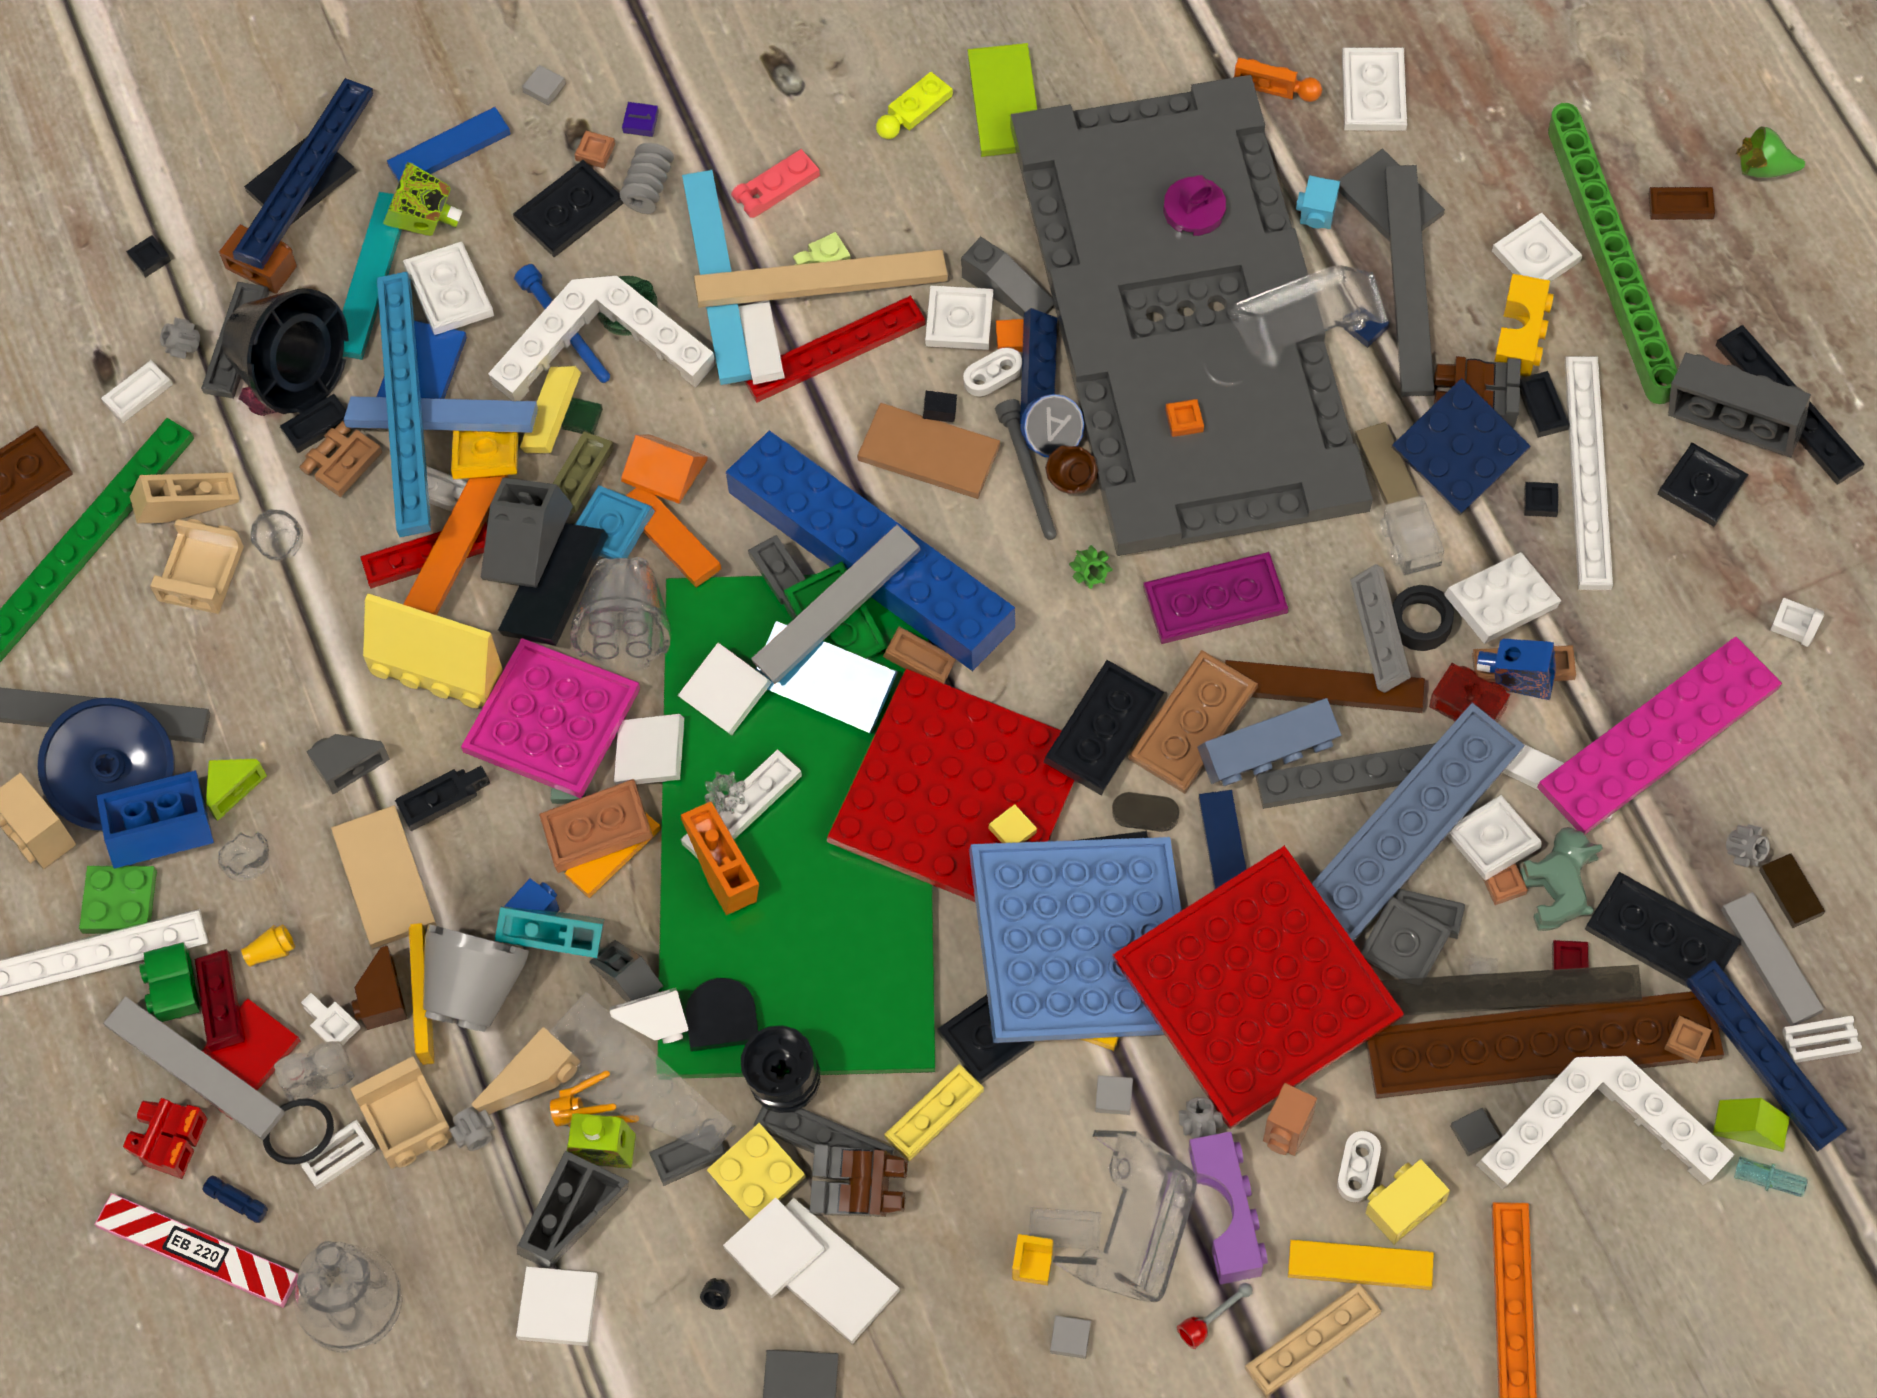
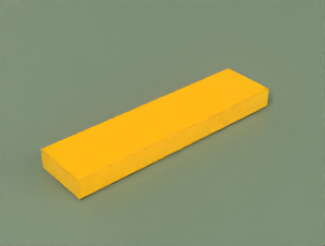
(422, 1026)
(1360, 1264)

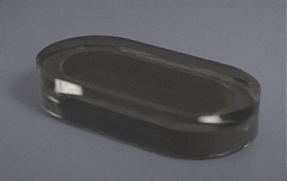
(1145, 811)

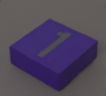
(640, 119)

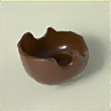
(1072, 469)

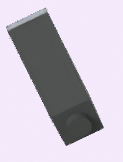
(994, 269)

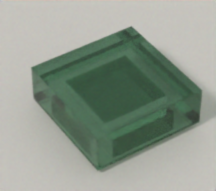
(582, 416)

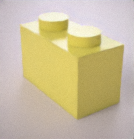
(1406, 1200)

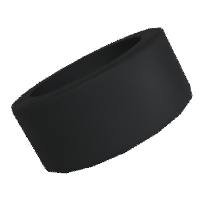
(1424, 595)

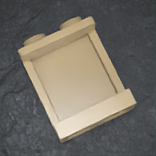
(199, 566)
(402, 1113)

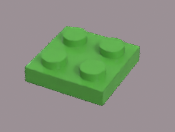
(117, 898)

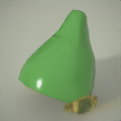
(1767, 155)

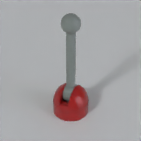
(1195, 1330)

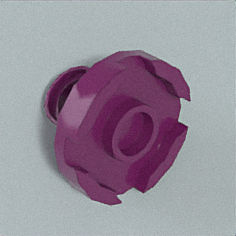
(1194, 205)

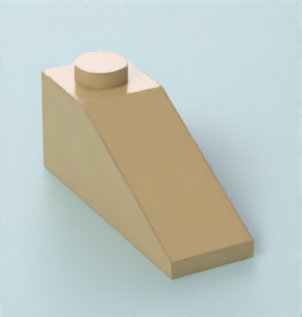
(181, 495)
(532, 1071)

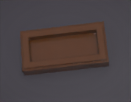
(1681, 203)

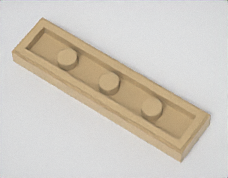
(1312, 1340)

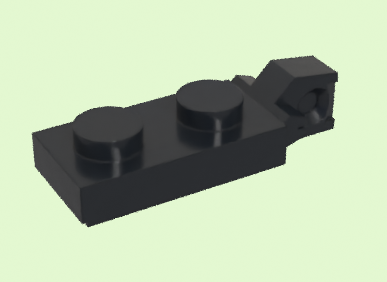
(441, 796)

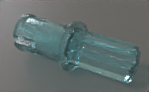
(1770, 1177)

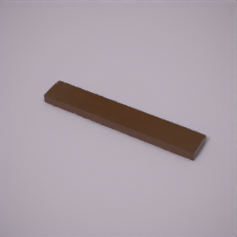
(1338, 686)

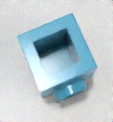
(1318, 202)

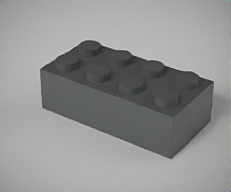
(1738, 404)

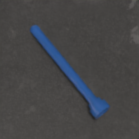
(530, 280)

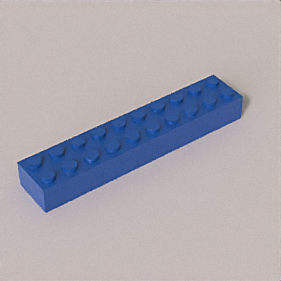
(842, 526)

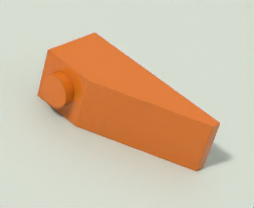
(720, 859)

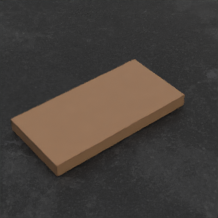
(929, 450)
(1195, 712)

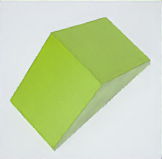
(230, 782)
(1751, 1122)

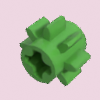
(1096, 573)

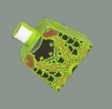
(420, 203)
(599, 1140)

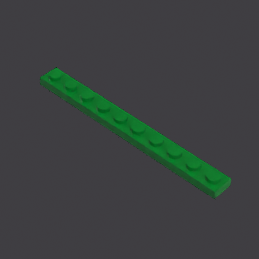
(87, 534)

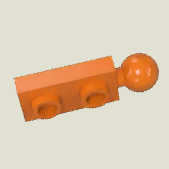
(1278, 80)

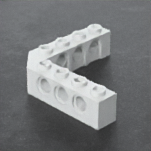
(578, 306)
(1619, 1081)

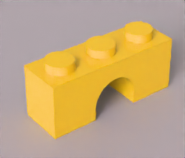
(1525, 302)

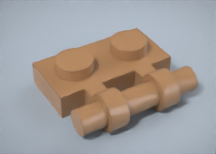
(346, 464)

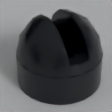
(709, 1297)

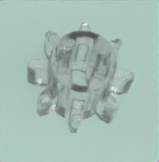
(734, 790)

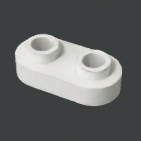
(990, 371)
(1357, 1167)

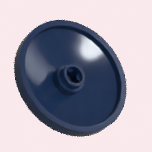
(100, 750)

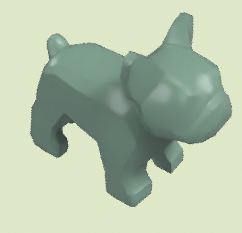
(1561, 878)

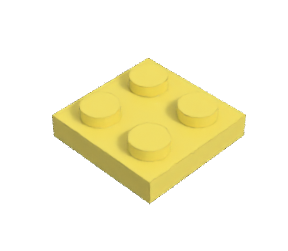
(756, 1171)

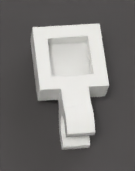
(330, 1023)

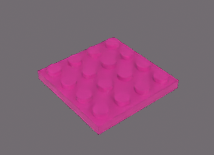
(551, 718)

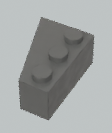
(569, 1208)

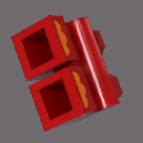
(168, 1137)

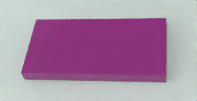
(1215, 598)

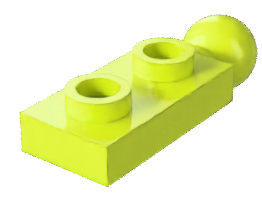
(914, 105)

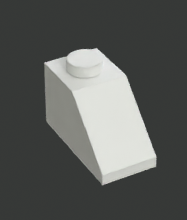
(654, 1015)

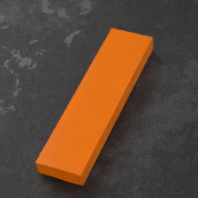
(677, 541)

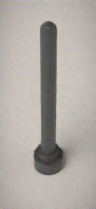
(1009, 414)

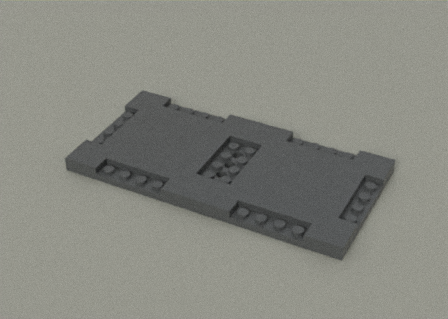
(1269, 446)

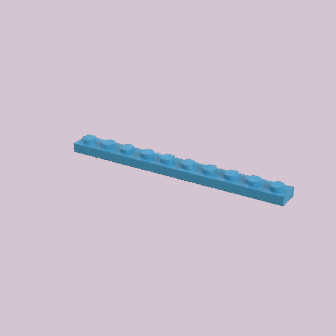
(403, 405)

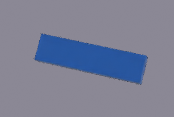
(453, 144)

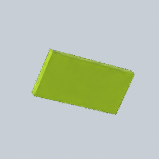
(1000, 88)

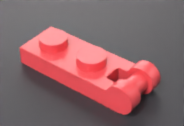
(776, 183)

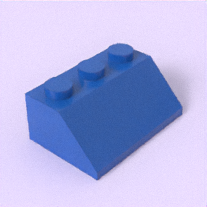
(154, 819)

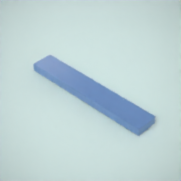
(449, 414)

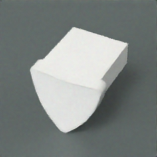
(1797, 621)

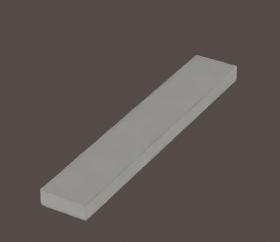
(836, 604)
(194, 1068)

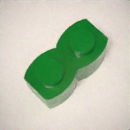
(170, 982)

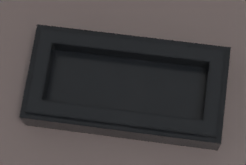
(1543, 404)
(314, 423)

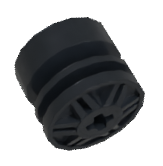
(767, 1056)

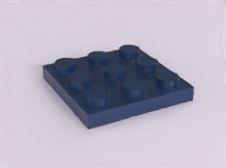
(1461, 446)

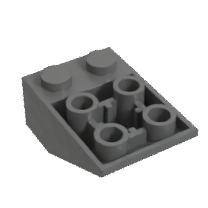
(523, 531)

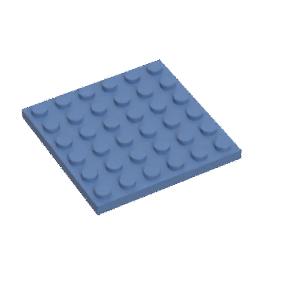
(1051, 928)

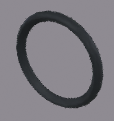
(302, 1159)

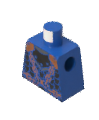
(1522, 666)

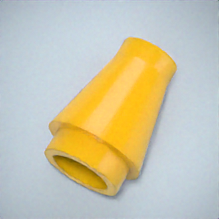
(270, 945)

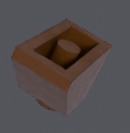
(379, 993)

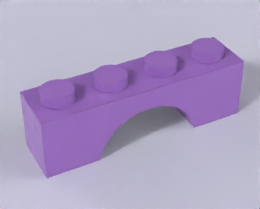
(1216, 1165)

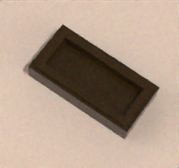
(1792, 890)

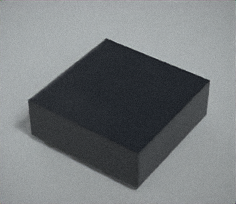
(148, 256)
(939, 406)
(1541, 499)

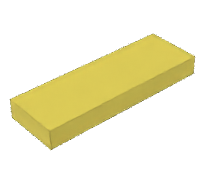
(552, 407)
(934, 1112)

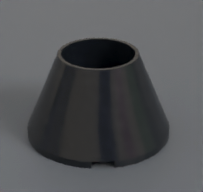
(288, 348)

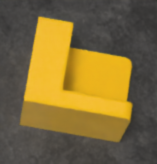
(1032, 1259)

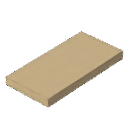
(382, 876)

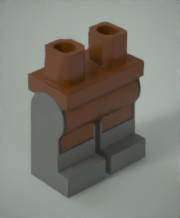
(1493, 381)
(867, 1186)

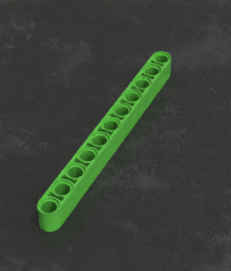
(1616, 263)

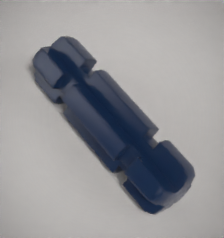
(235, 1199)

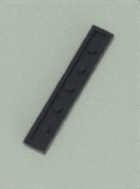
(1818, 435)

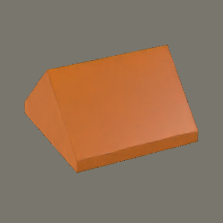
(662, 467)

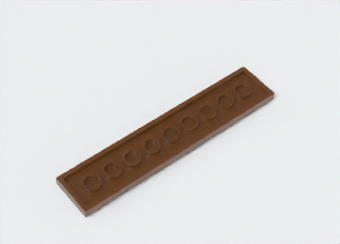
(1530, 1044)

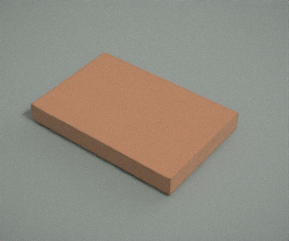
(595, 825)

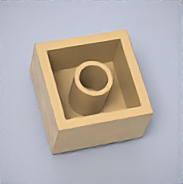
(32, 823)

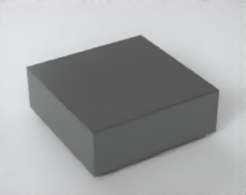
(1474, 1132)

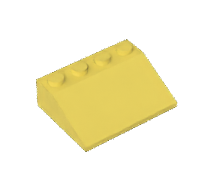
(429, 652)

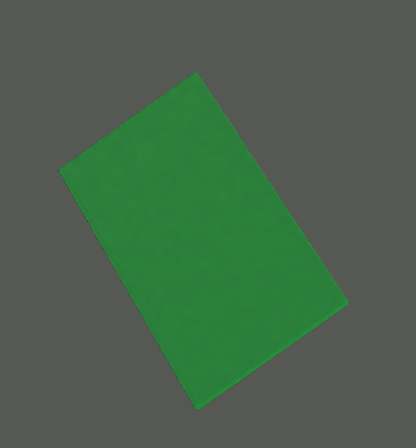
(833, 935)

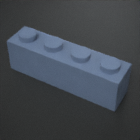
(1269, 741)

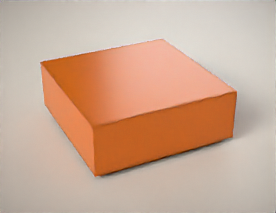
(1010, 334)
(1184, 418)

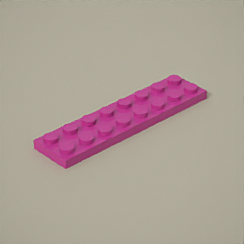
(1659, 735)

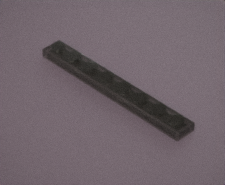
(1516, 990)

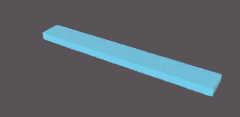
(714, 258)

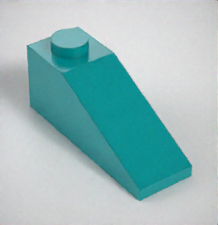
(550, 930)

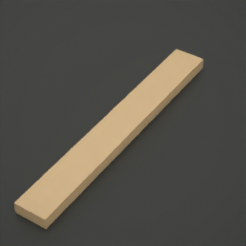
(820, 278)

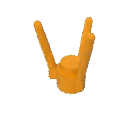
(566, 1105)

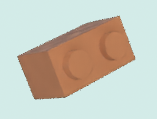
(1289, 1120)

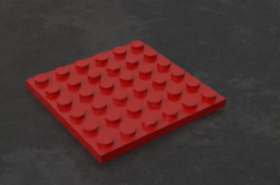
(940, 778)
(1257, 986)

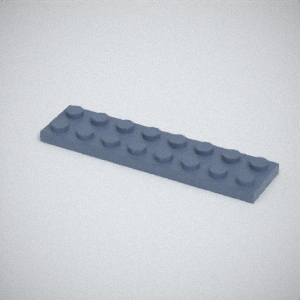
(1415, 818)

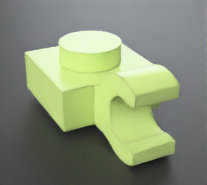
(823, 250)

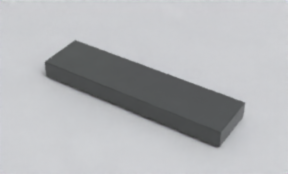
(221, 376)
(807, 1129)

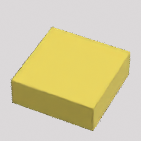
(1012, 826)

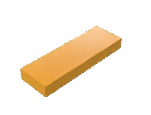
(595, 873)

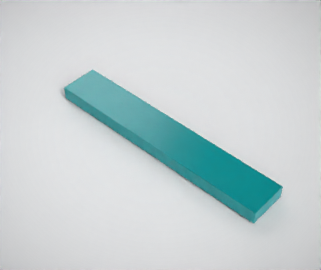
(373, 262)

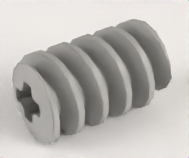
(646, 177)

